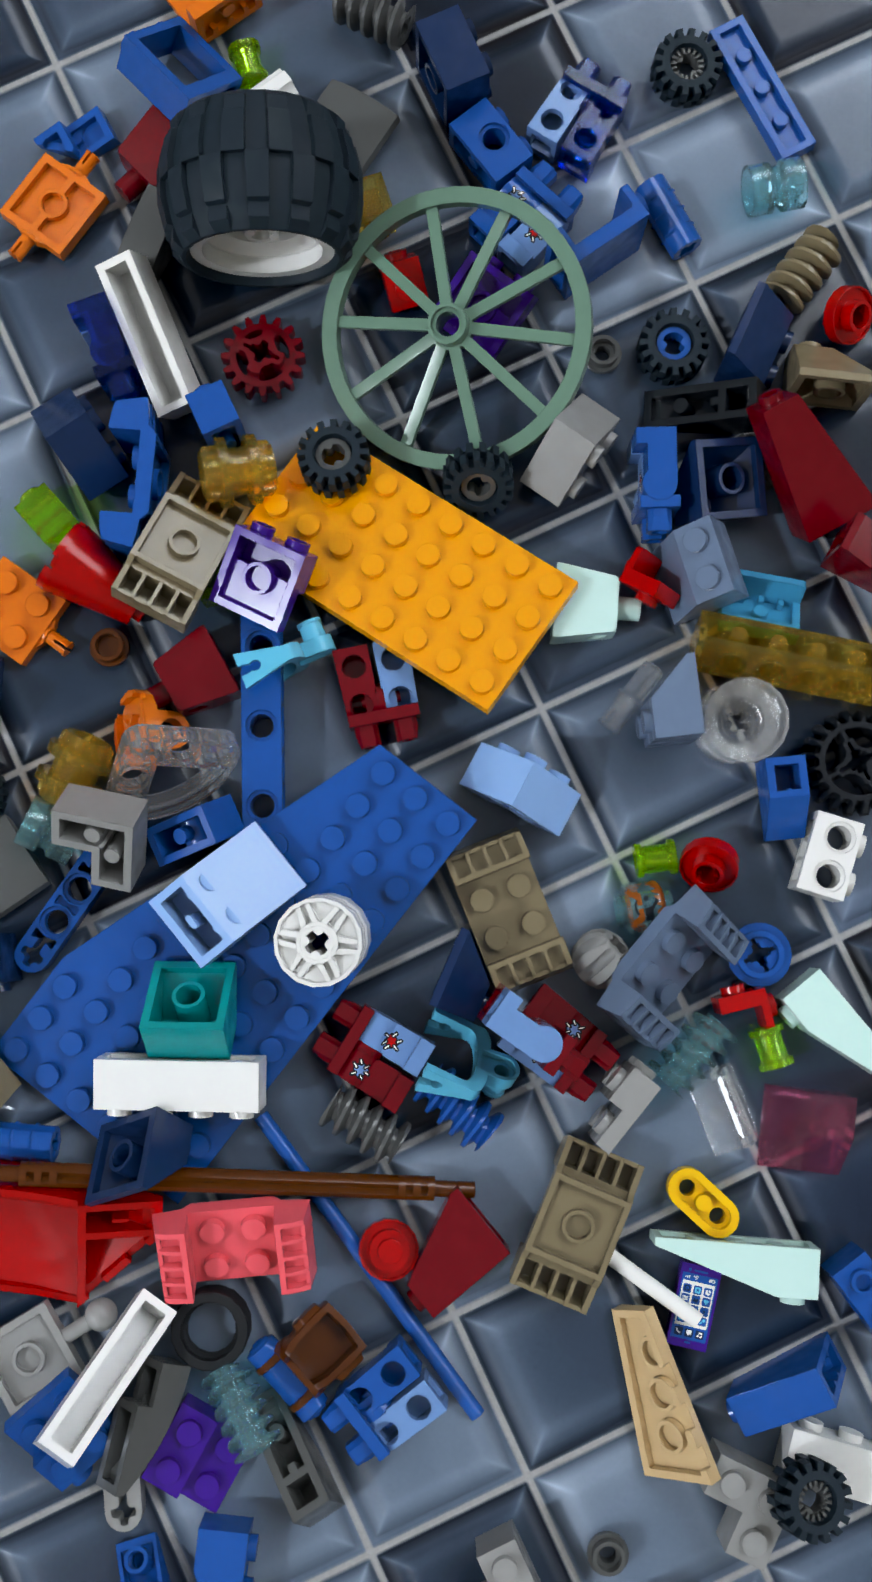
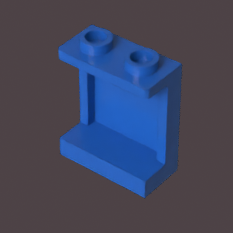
(609, 243)

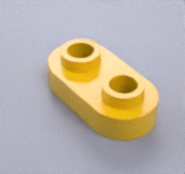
(701, 1200)

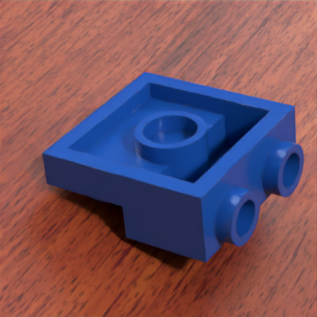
(32, 1417)

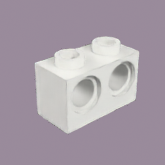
(817, 852)

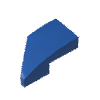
(87, 133)

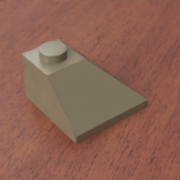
(826, 377)

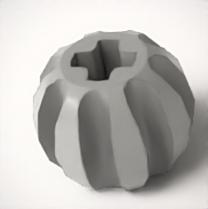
(597, 956)

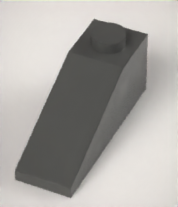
(298, 1466)

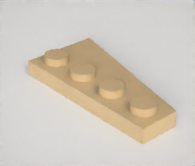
(661, 1409)

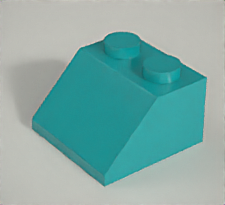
(190, 1010)

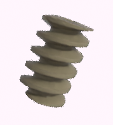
(805, 267)

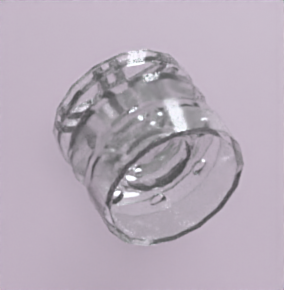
(761, 717)

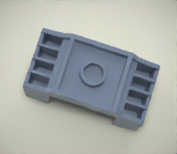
(663, 964)

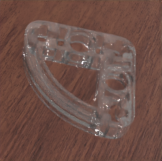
(210, 749)

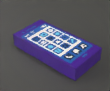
(700, 1289)

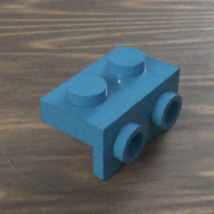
(770, 599)

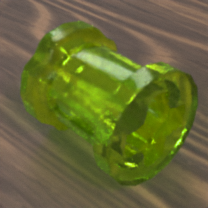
(246, 57)
(655, 858)
(771, 1048)

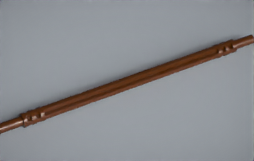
(250, 1182)

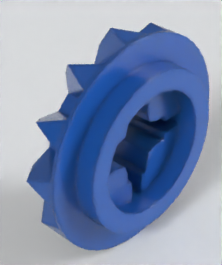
(776, 961)

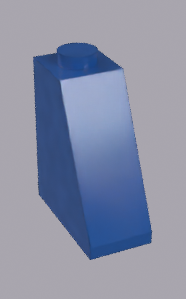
(788, 1387)

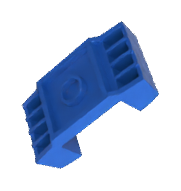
(139, 434)

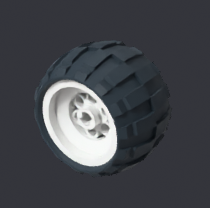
(260, 189)

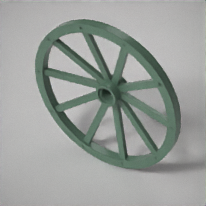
(430, 203)

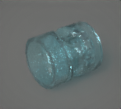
(776, 186)
(36, 832)

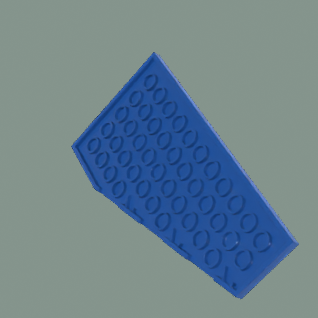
(361, 834)

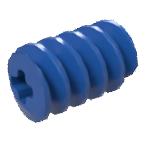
(464, 1114)

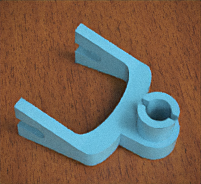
(292, 655)
(491, 1069)

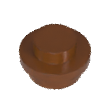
(109, 647)

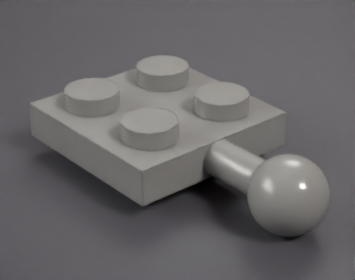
(39, 1348)

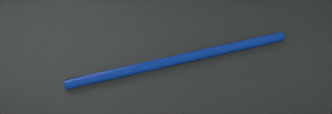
(385, 1288)

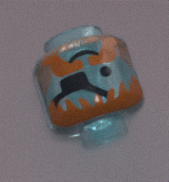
(640, 904)

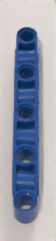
(262, 757)

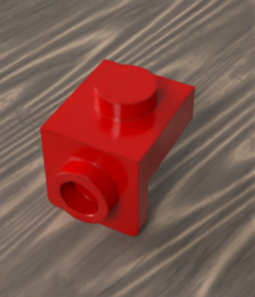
(410, 267)
(639, 577)
(737, 998)

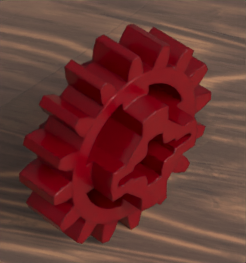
(270, 373)

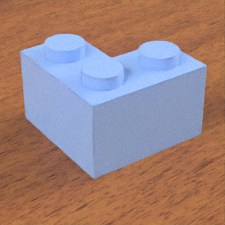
(521, 786)

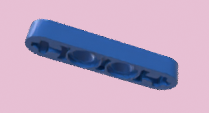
(65, 902)

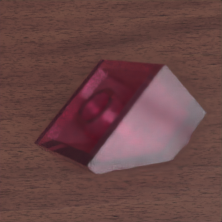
(806, 1129)

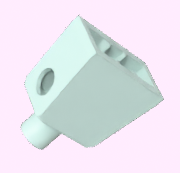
(592, 608)

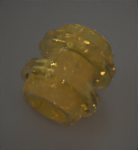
(237, 471)
(77, 760)

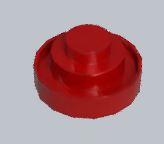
(848, 314)
(709, 864)
(388, 1249)

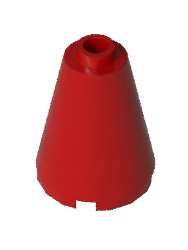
(84, 574)

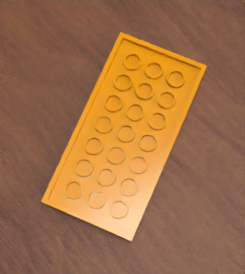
(421, 577)

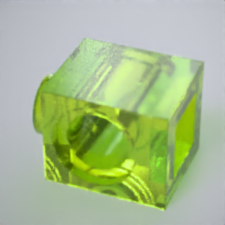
(46, 515)

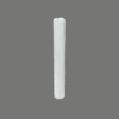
(655, 1289)

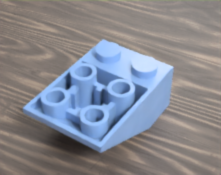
(227, 894)

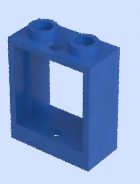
(157, 83)

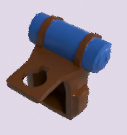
(309, 1358)

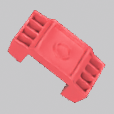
(235, 1242)

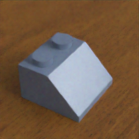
(700, 568)
(674, 710)

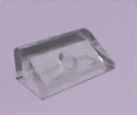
(723, 1110)

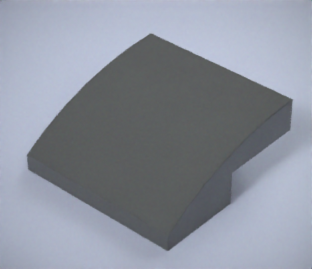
(364, 118)
(19, 870)

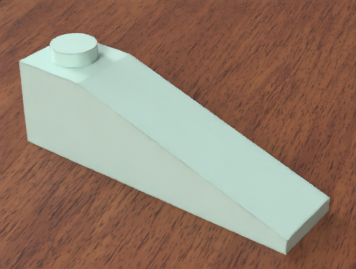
(825, 1015)
(771, 1265)

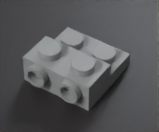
(630, 1092)

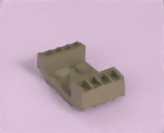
(177, 554)
(508, 911)
(576, 1224)

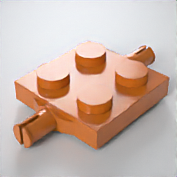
(54, 206)
(28, 615)

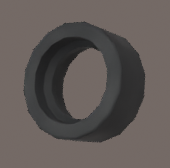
(200, 1358)

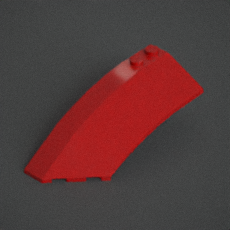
(62, 1246)

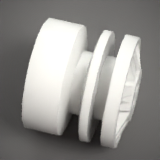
(347, 942)

